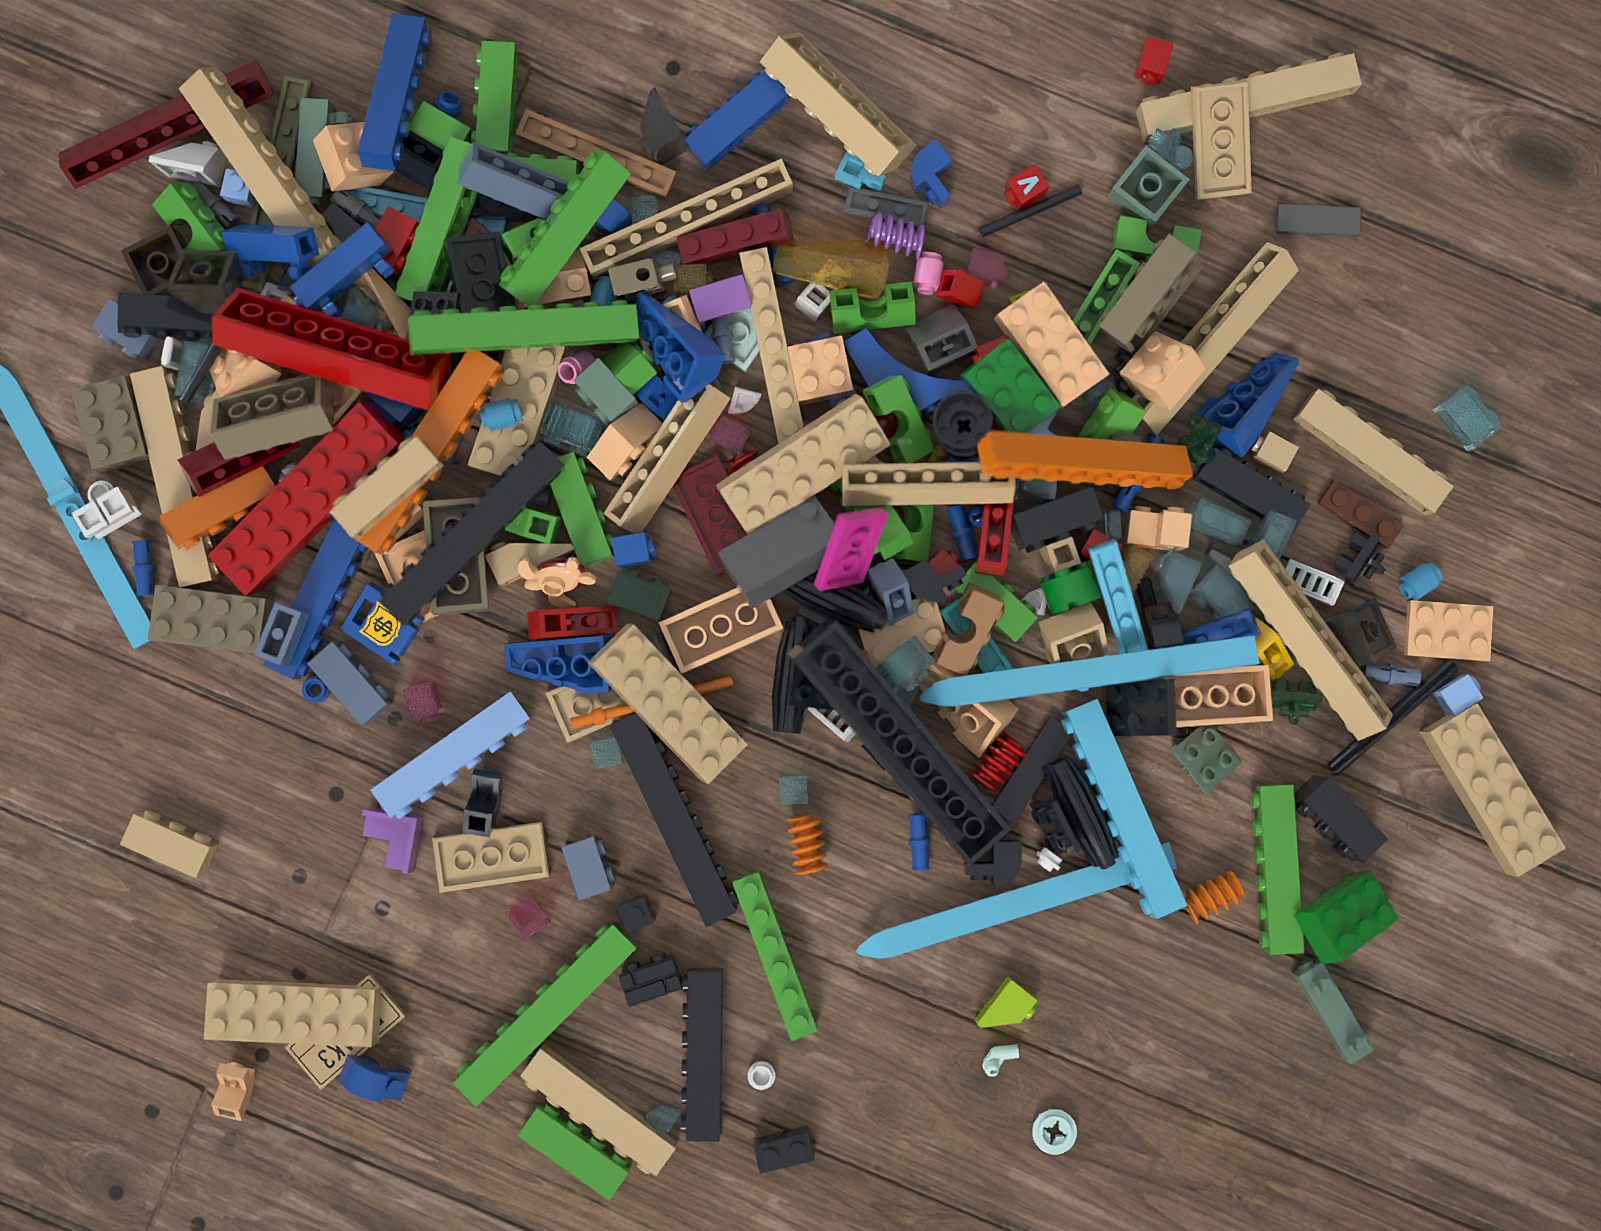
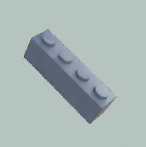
(510, 181)

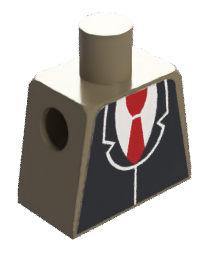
(641, 276)

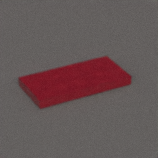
(707, 509)

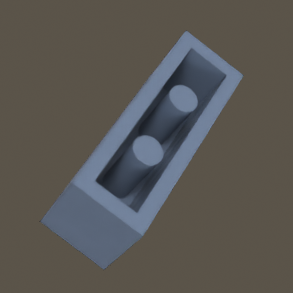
(350, 682)

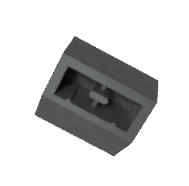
(941, 339)

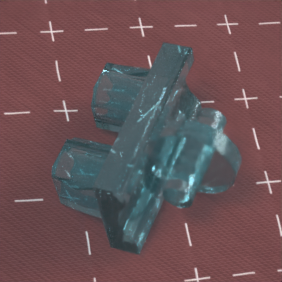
(1170, 148)

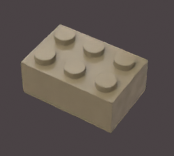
(110, 424)

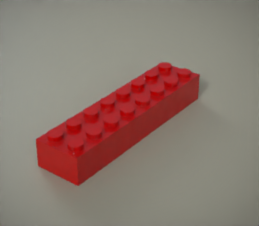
(329, 348)
(304, 498)

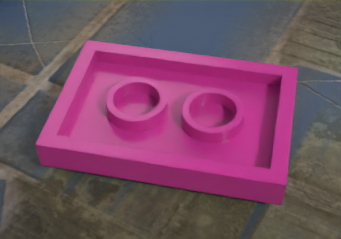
(850, 548)

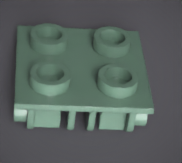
(1205, 757)

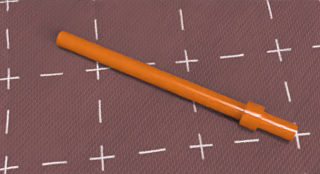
(599, 715)

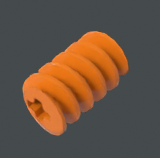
(807, 844)
(1213, 896)

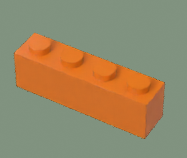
(216, 508)

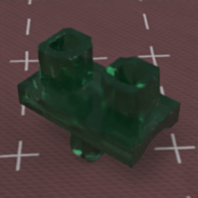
(1200, 440)
(1295, 703)

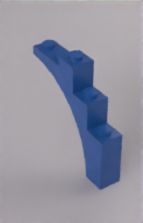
(877, 364)

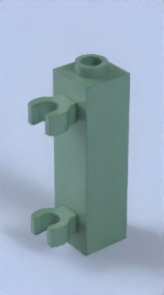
(309, 171)
(1332, 1010)

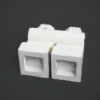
(107, 513)

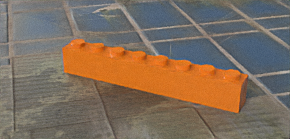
(440, 430)
(1084, 460)

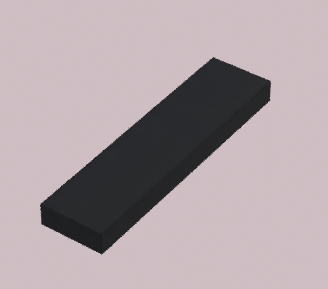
(1031, 770)

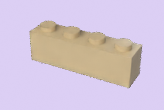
(386, 487)

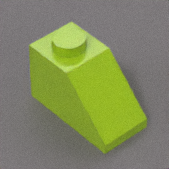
(1007, 1005)

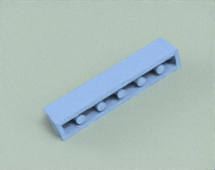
(450, 755)

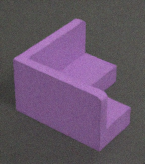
(720, 299)
(402, 833)

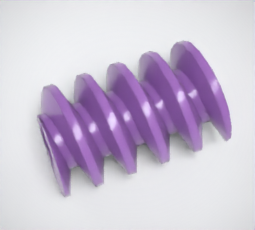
(896, 234)

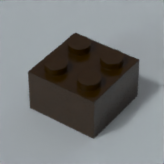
(154, 260)

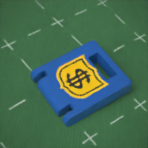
(380, 629)

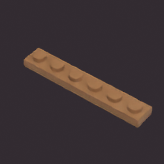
(578, 145)

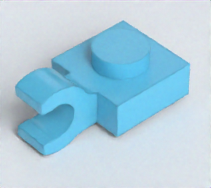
(853, 173)

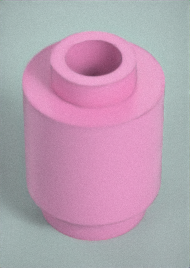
(928, 273)
(574, 365)

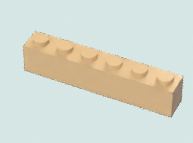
(1373, 452)
(665, 459)
(923, 484)
(599, 1110)

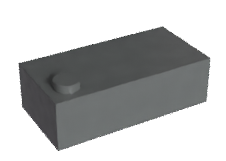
(779, 552)

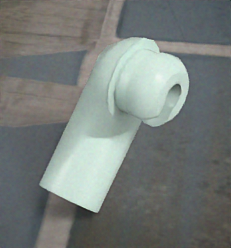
(996, 1057)

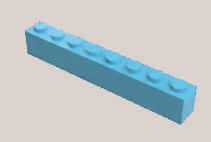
(1124, 810)

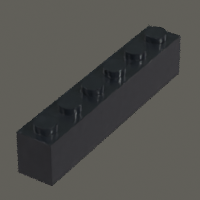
(704, 1054)

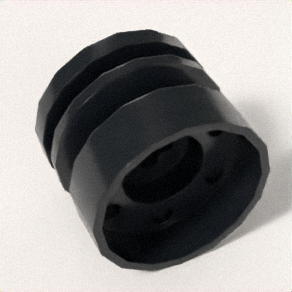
(957, 411)

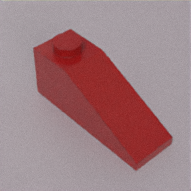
(572, 622)

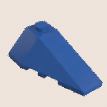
(684, 352)
(1249, 404)
(559, 661)

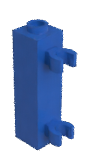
(272, 243)
(341, 269)

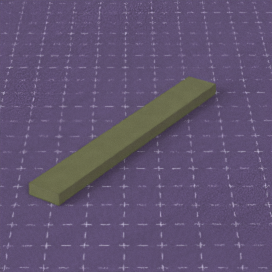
(285, 140)

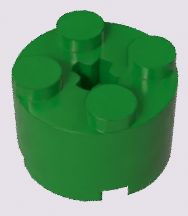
(1070, 587)

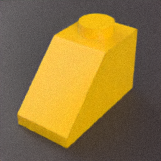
(1272, 651)

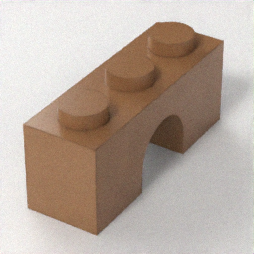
(961, 651)

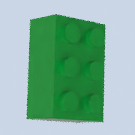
(1010, 389)
(1346, 917)

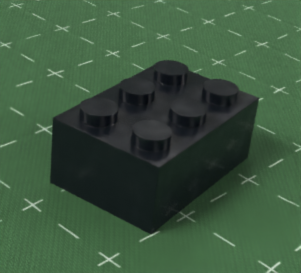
(1056, 520)
(1338, 819)

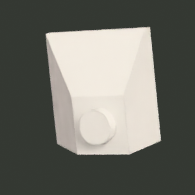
(192, 163)

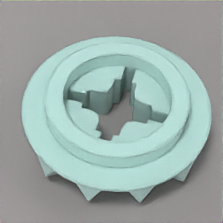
(1060, 1143)

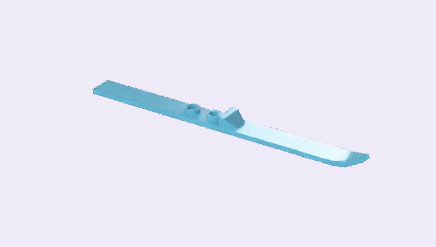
(66, 499)
(1093, 672)
(999, 908)

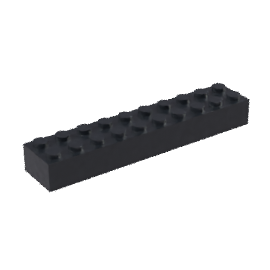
(898, 740)

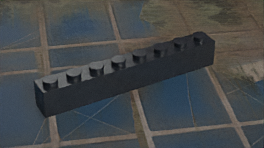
(471, 534)
(675, 820)

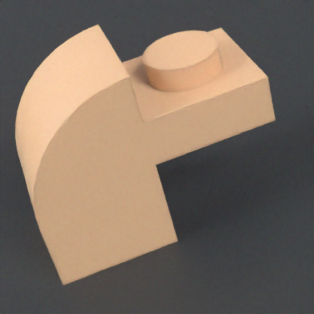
(233, 1091)

